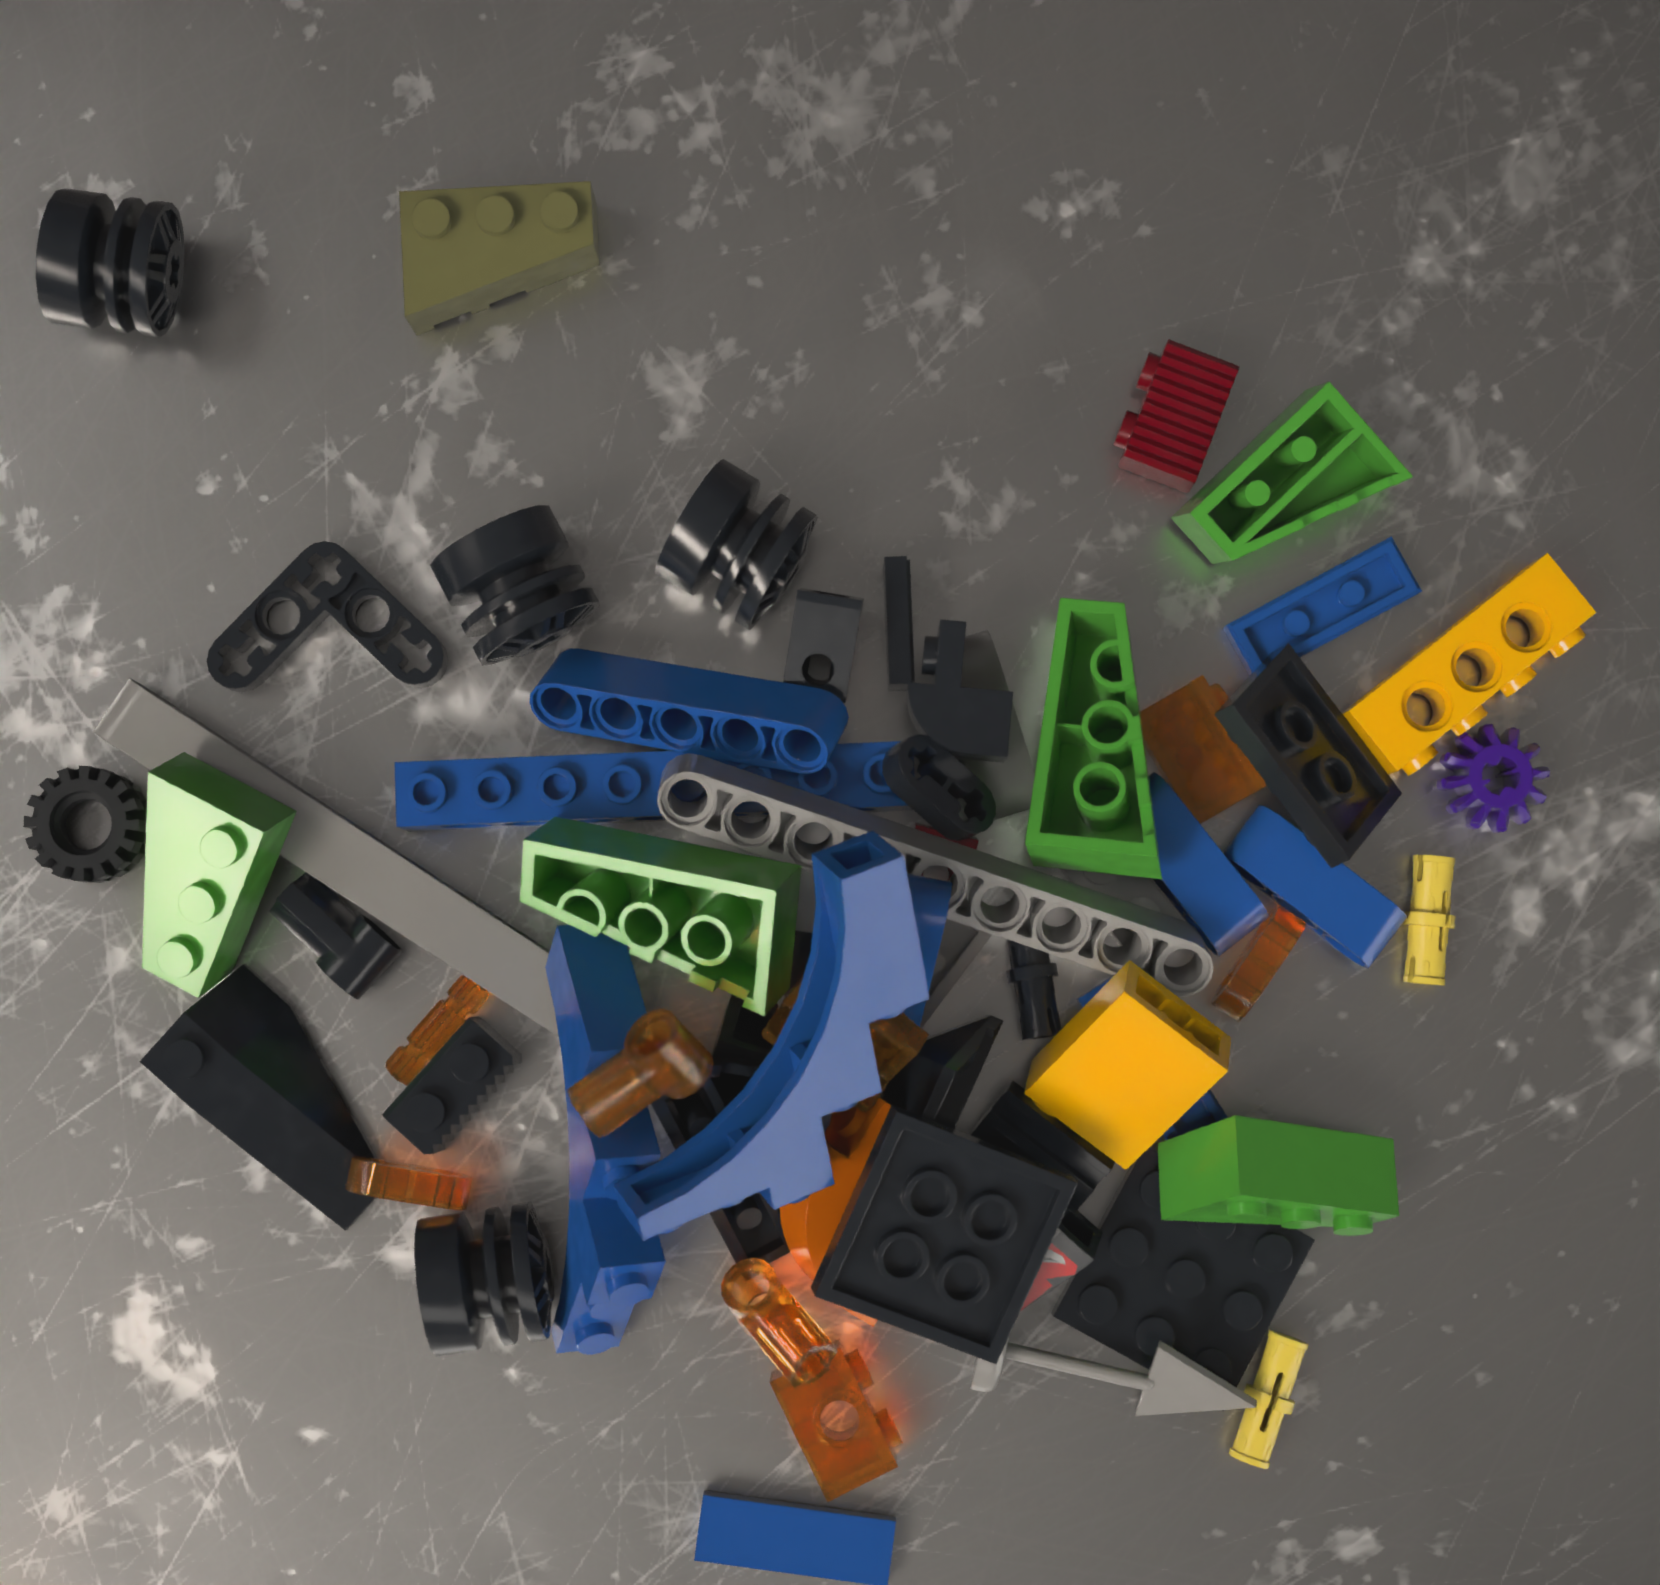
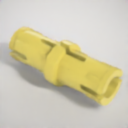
(1429, 920)
(1272, 1391)

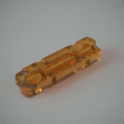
(436, 1029)

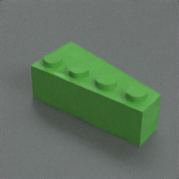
(1091, 767)

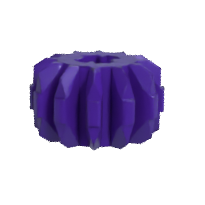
(1514, 767)

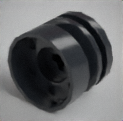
(110, 262)
(740, 547)
(509, 573)
(483, 1278)

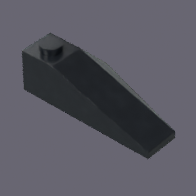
(262, 1085)

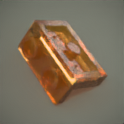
(1196, 750)

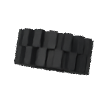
(50, 819)

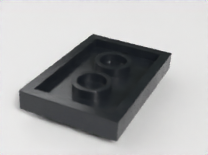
(1309, 755)

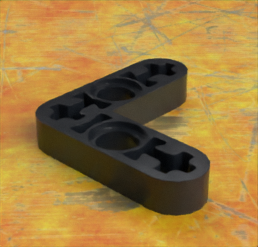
(339, 602)

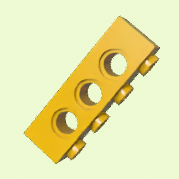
(1539, 597)

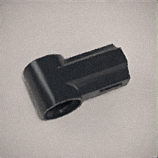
(347, 945)

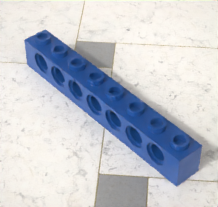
(606, 788)

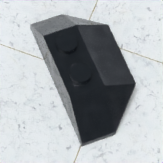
(944, 1071)
(751, 1226)

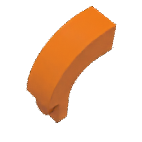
(812, 1222)

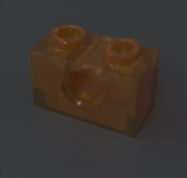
(840, 1457)

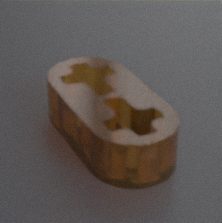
(1258, 963)
(409, 1183)

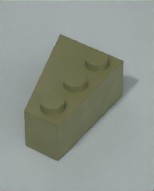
(491, 243)

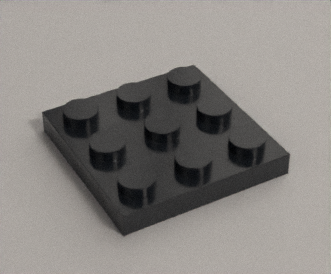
(943, 1235)
(1180, 1282)

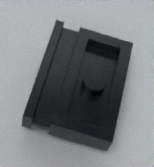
(1028, 1131)

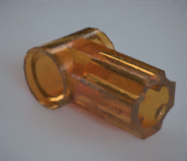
(656, 1060)
(777, 1322)

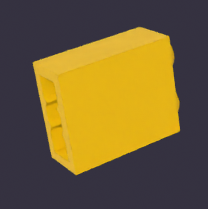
(1128, 1065)

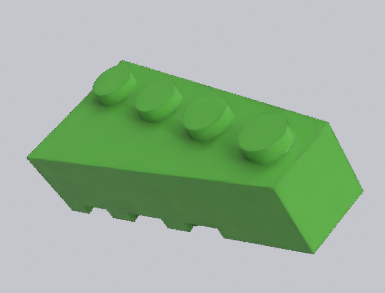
(673, 901)

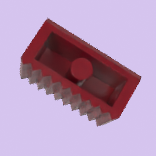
(1177, 415)

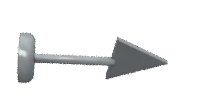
(1170, 1386)

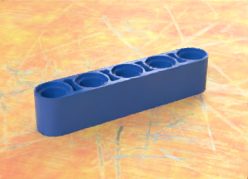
(690, 710)

